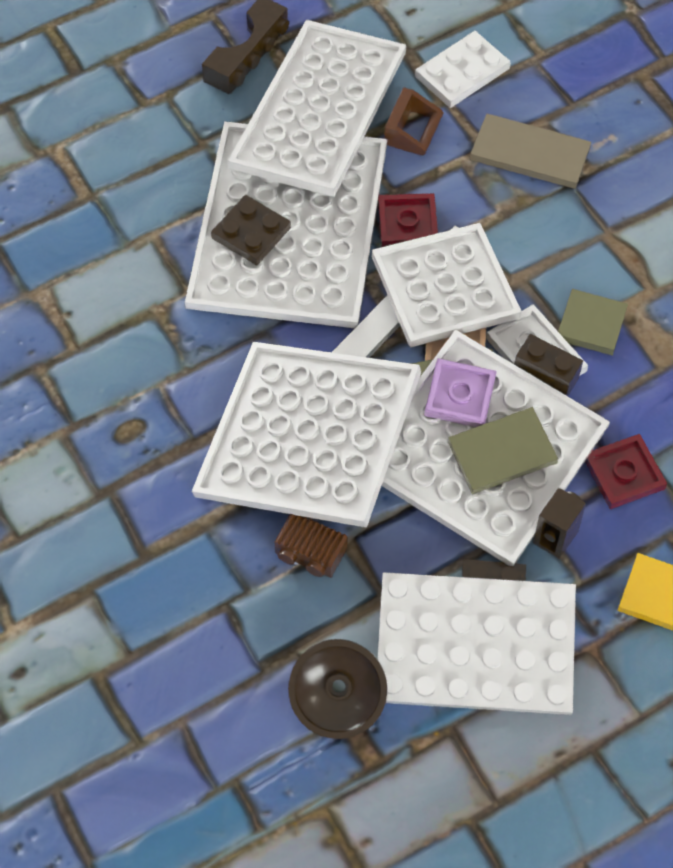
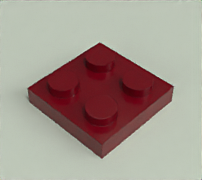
(406, 217)
(625, 471)

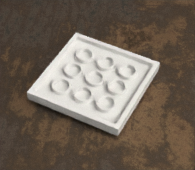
(445, 284)

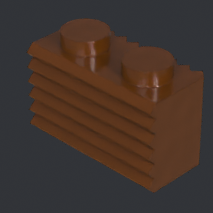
(310, 545)

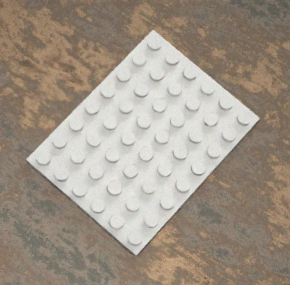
(315, 268)

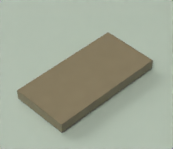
(530, 151)

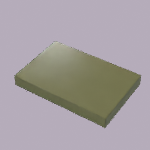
(502, 450)

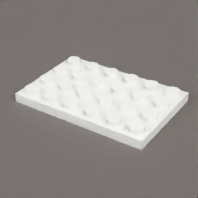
(478, 643)

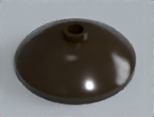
(331, 711)

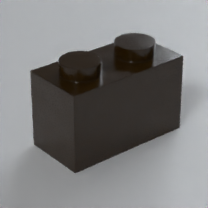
(549, 364)
(559, 522)

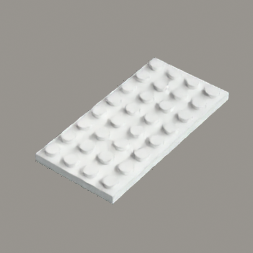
(318, 108)

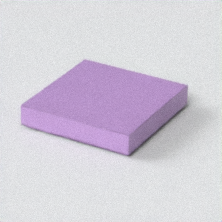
(460, 393)

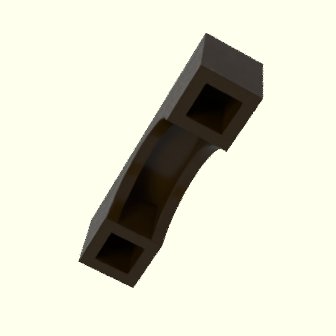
(230, 65)

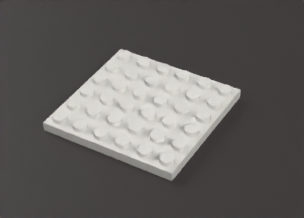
(308, 433)
(506, 515)

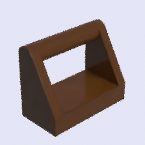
(409, 102)

